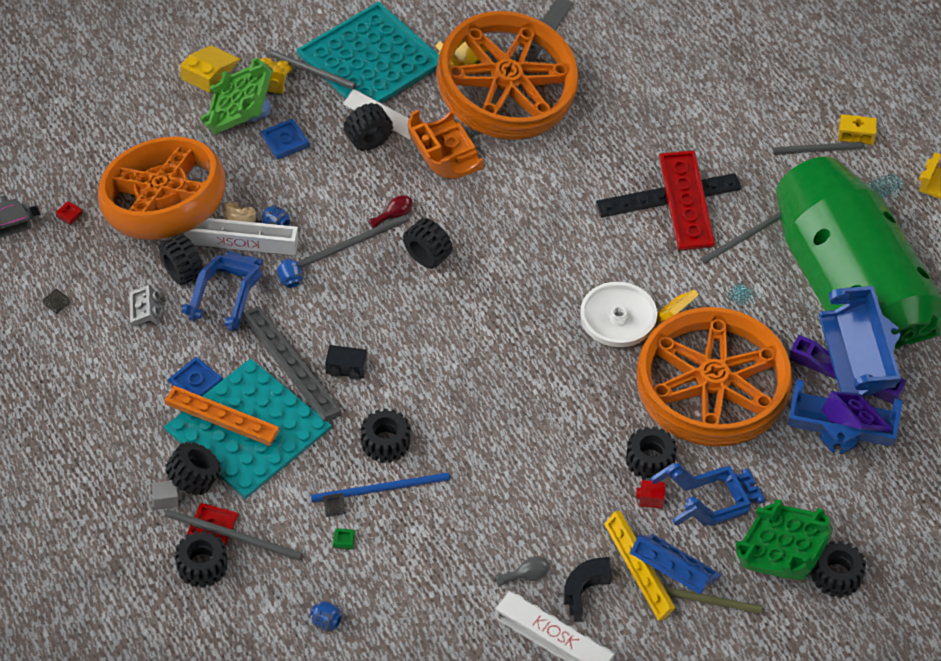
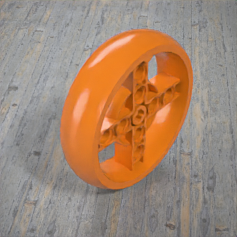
(164, 194)

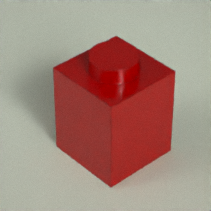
(651, 494)

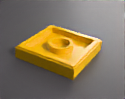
(676, 305)

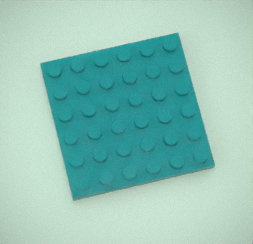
(373, 53)
(242, 460)

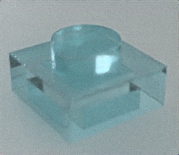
(740, 293)

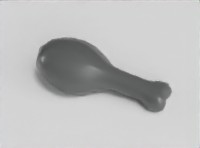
(531, 569)

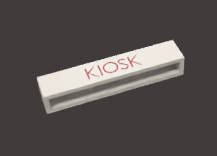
(245, 236)
(548, 631)

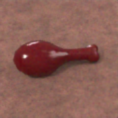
(397, 207)

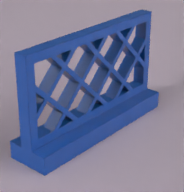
(674, 562)

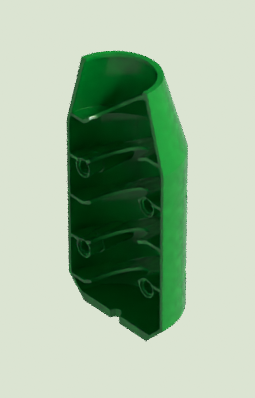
(850, 240)

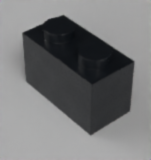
(346, 361)

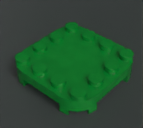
(784, 541)

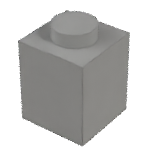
(165, 495)

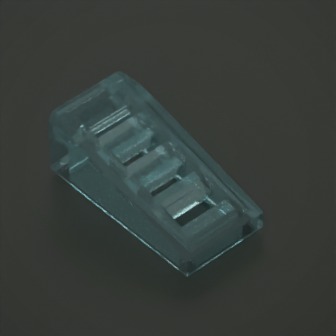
(890, 188)

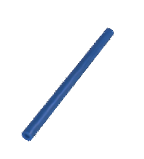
(384, 486)

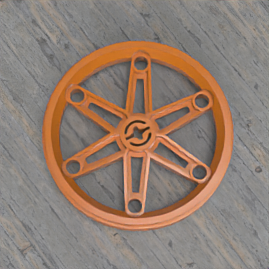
(527, 31)
(714, 376)

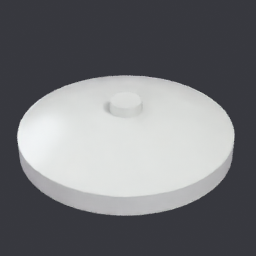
(618, 314)

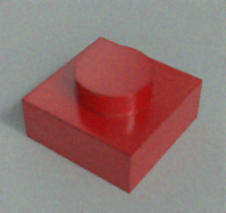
(69, 213)

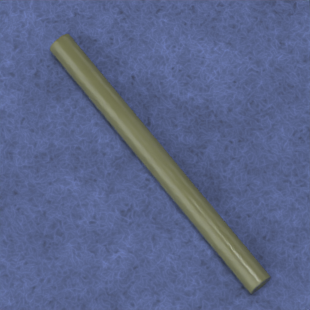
(713, 600)

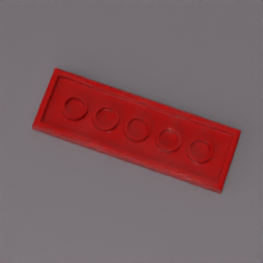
(686, 200)

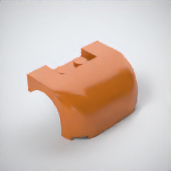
(444, 146)

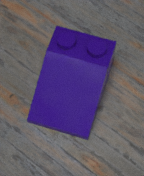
(853, 411)

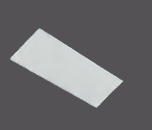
(399, 121)

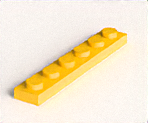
(641, 571)

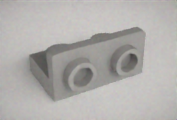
(144, 306)

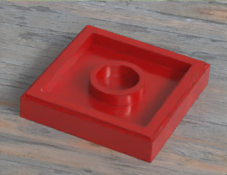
(216, 516)

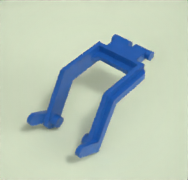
(231, 263)
(737, 484)

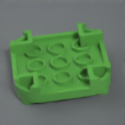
(238, 97)

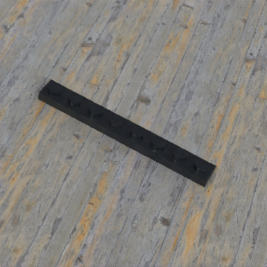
(658, 197)

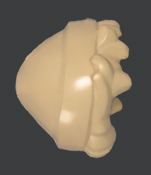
(238, 213)

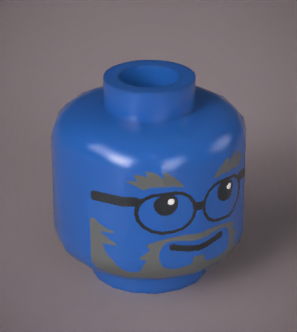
(276, 216)
(290, 273)
(326, 616)

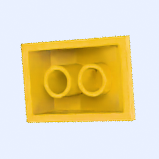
(206, 67)

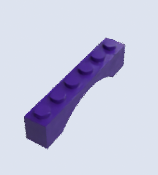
(818, 359)

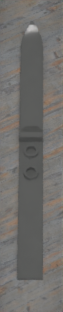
(552, 19)

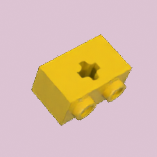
(857, 129)

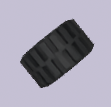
(368, 126)
(427, 243)
(180, 259)
(650, 440)
(390, 447)
(193, 468)
(201, 572)
(839, 582)

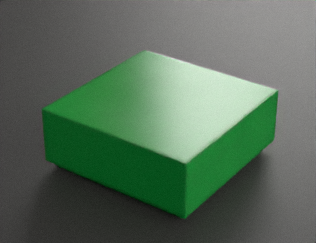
(344, 538)

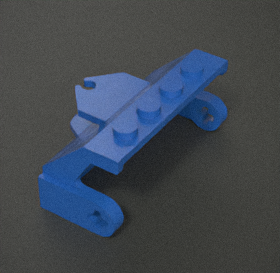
(860, 342)
(807, 415)

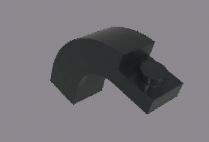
(587, 574)

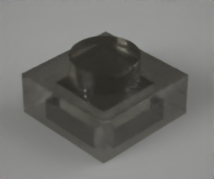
(56, 301)
(334, 504)

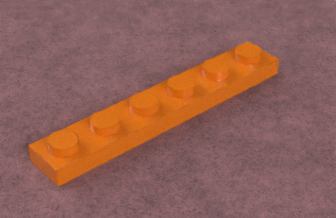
(222, 415)

